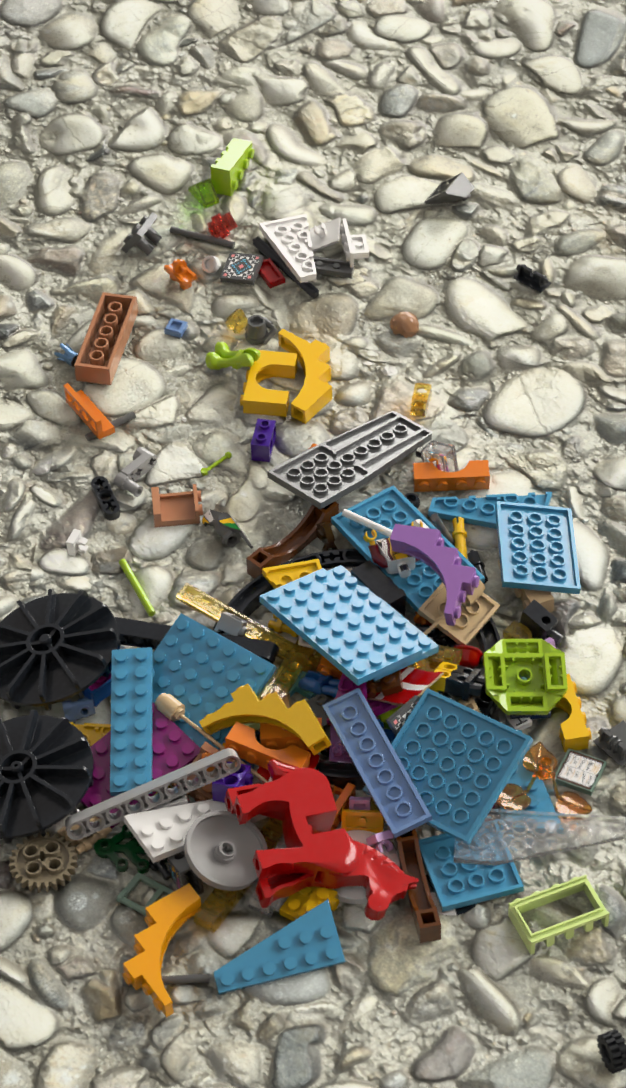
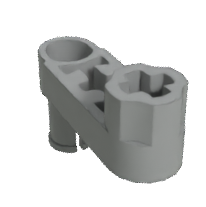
(143, 462)

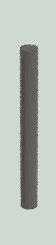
(203, 237)
(180, 979)

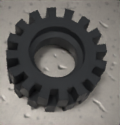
(612, 1050)

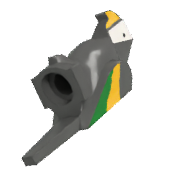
(225, 527)

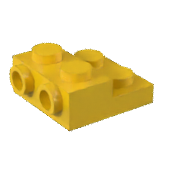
(306, 900)

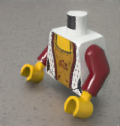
(390, 560)

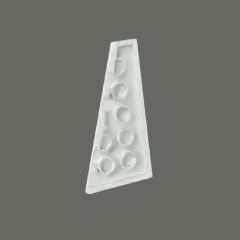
(293, 244)

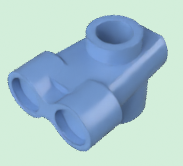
(73, 709)

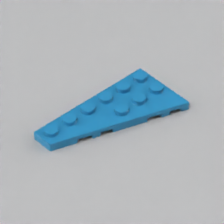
(481, 510)

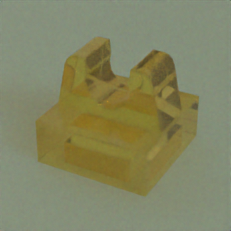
(237, 321)

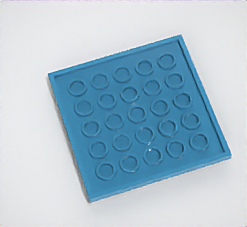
(203, 672)
(457, 761)

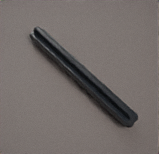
(270, 253)

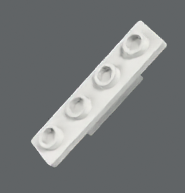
(354, 245)

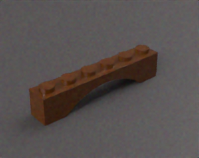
(293, 543)
(420, 898)

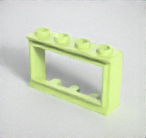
(567, 927)

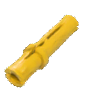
(460, 536)

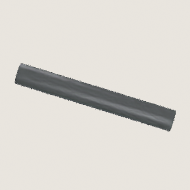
(116, 423)
(440, 526)

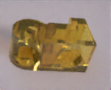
(421, 400)

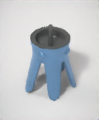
(69, 355)

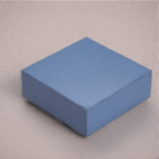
(176, 328)

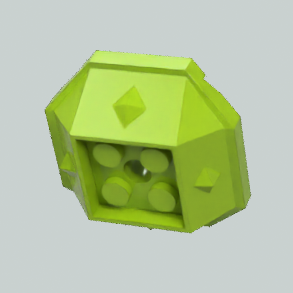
(526, 658)

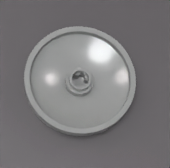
(223, 850)

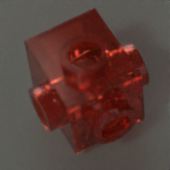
(221, 225)

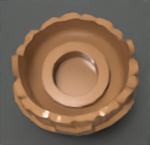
(404, 324)

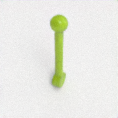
(204, 471)

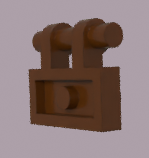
(388, 685)

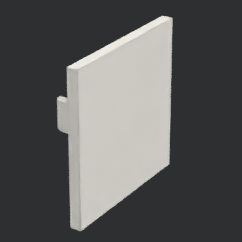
(325, 234)

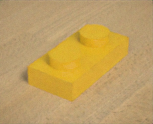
(362, 820)

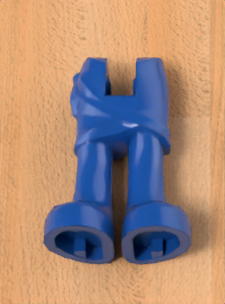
(319, 684)

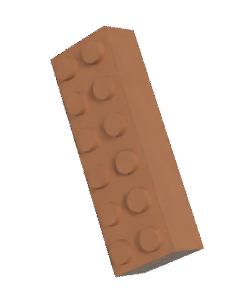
(106, 338)

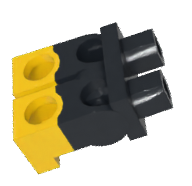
(459, 681)

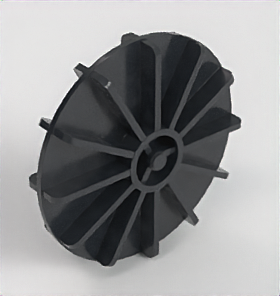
(55, 648)
(42, 773)

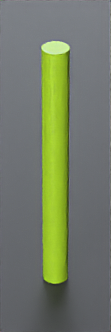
(137, 588)

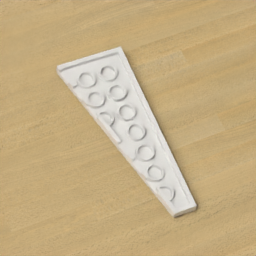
(164, 829)

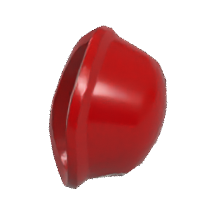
(471, 656)

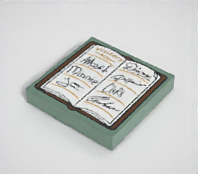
(580, 771)

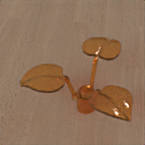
(543, 764)

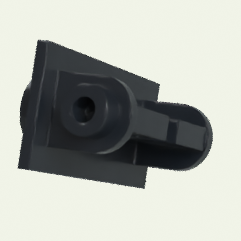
(531, 279)

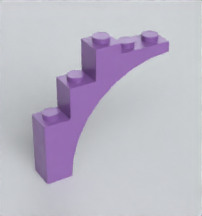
(429, 547)

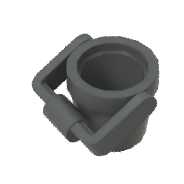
(256, 330)

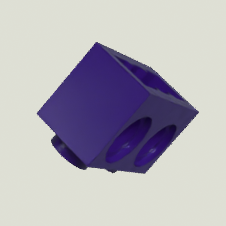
(263, 440)
(240, 778)

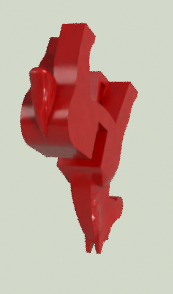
(313, 852)

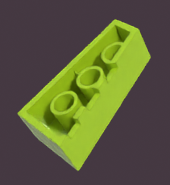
(231, 166)

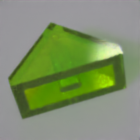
(204, 193)

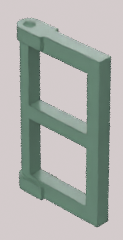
(161, 889)

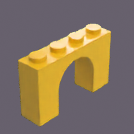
(266, 401)

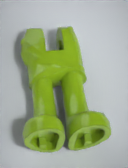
(225, 358)

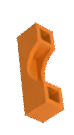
(472, 477)
(244, 742)

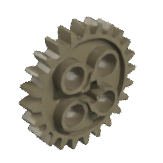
(51, 862)

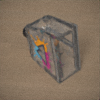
(440, 454)

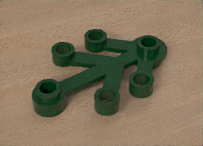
(129, 849)

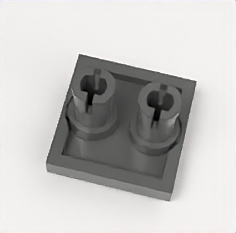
(138, 233)

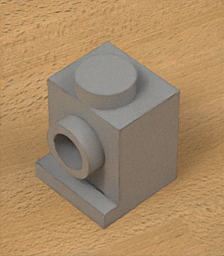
(231, 625)

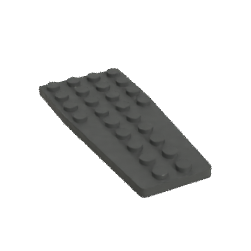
(350, 459)

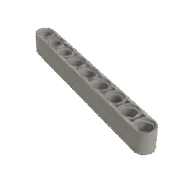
(159, 785)

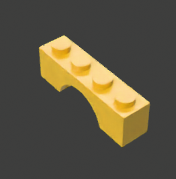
(573, 730)

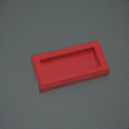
(271, 274)

